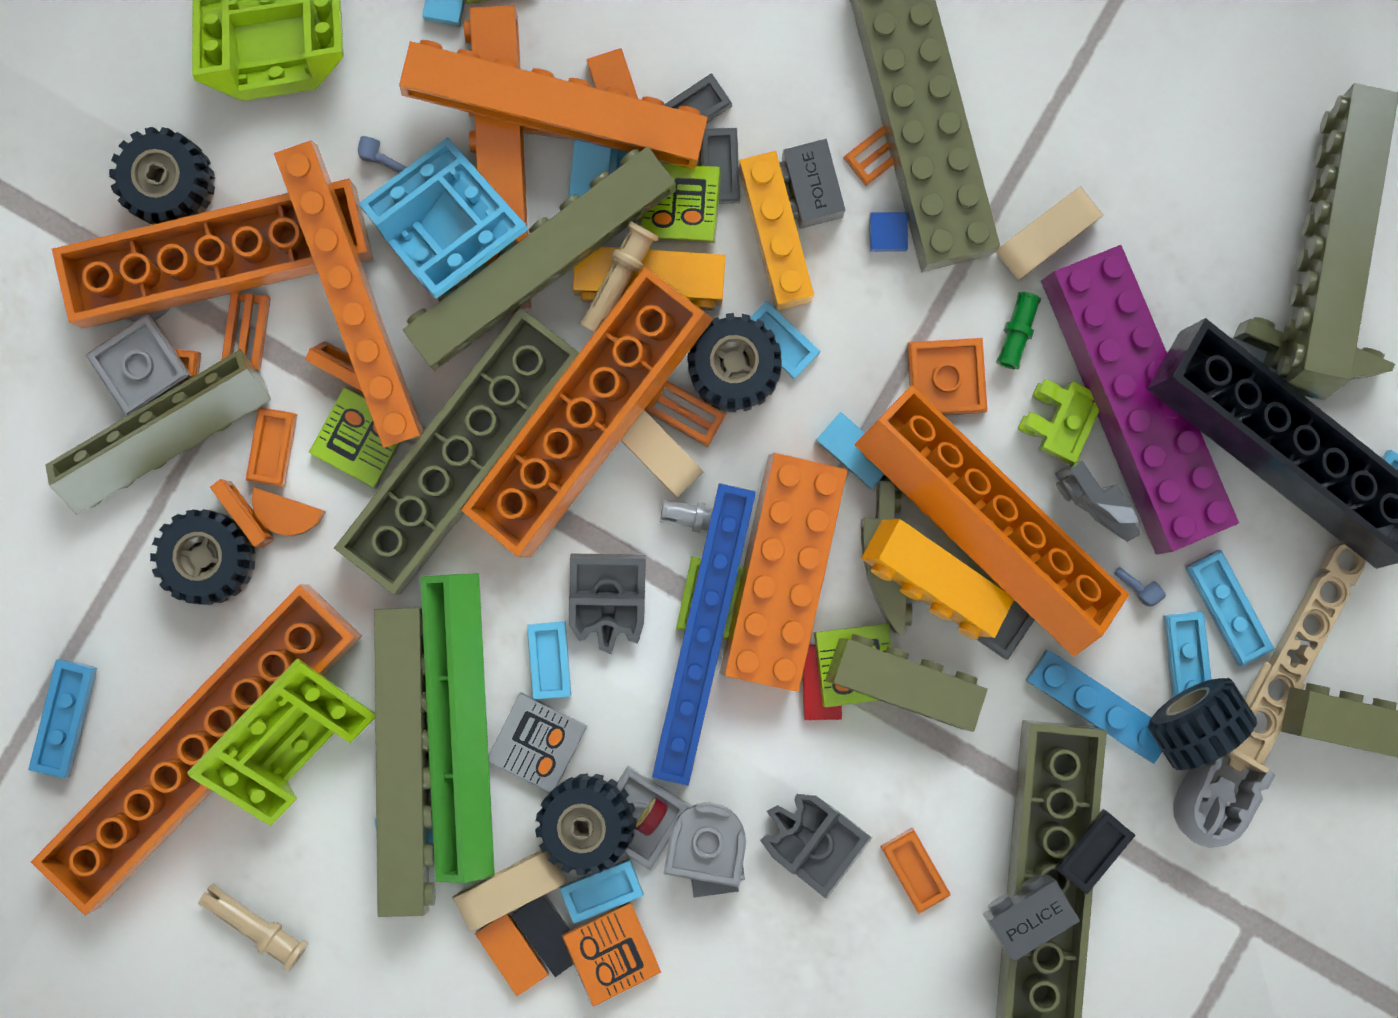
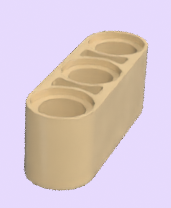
(1049, 233)
(661, 454)
(508, 890)

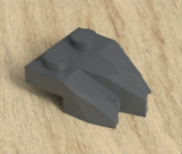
(1104, 504)
(607, 596)
(815, 842)

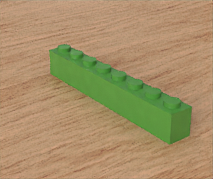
(457, 728)

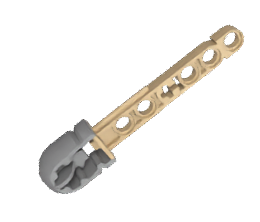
(1212, 821)

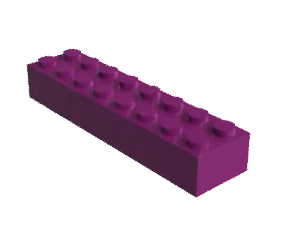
(1153, 444)

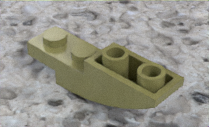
(1261, 334)
(886, 593)

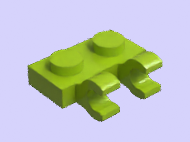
(1070, 424)

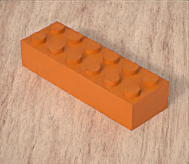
(783, 572)

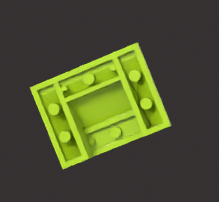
(265, 45)
(276, 739)

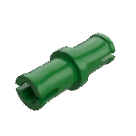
(1018, 330)

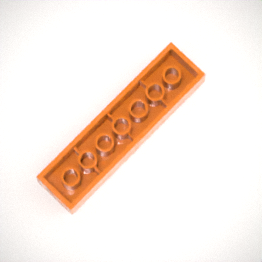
(193, 258)
(586, 414)
(993, 521)

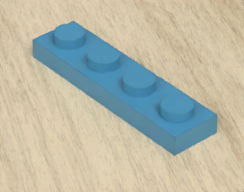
(1095, 704)

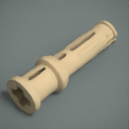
(626, 262)
(268, 937)

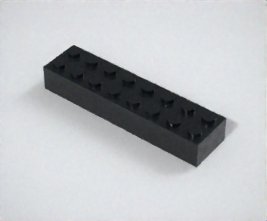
(1282, 439)

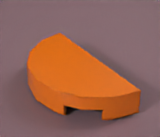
(283, 514)

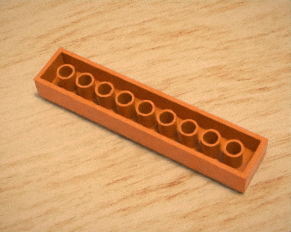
(153, 788)

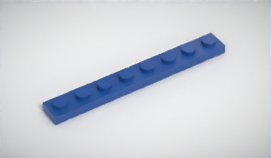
(703, 634)

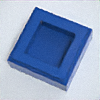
(888, 231)

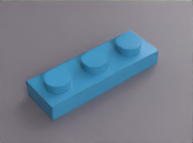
(62, 718)

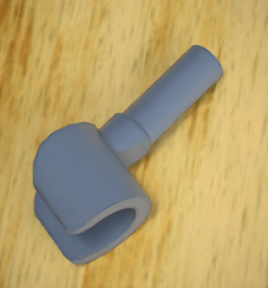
(368, 151)
(1147, 595)

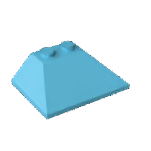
(442, 218)

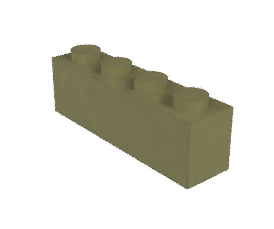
(906, 684)
(1342, 719)

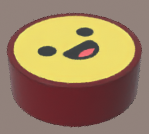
(651, 817)

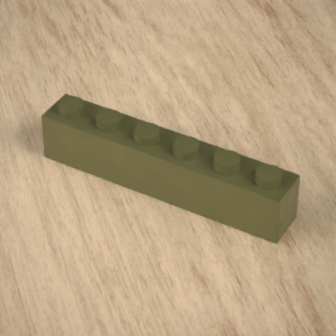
(157, 432)

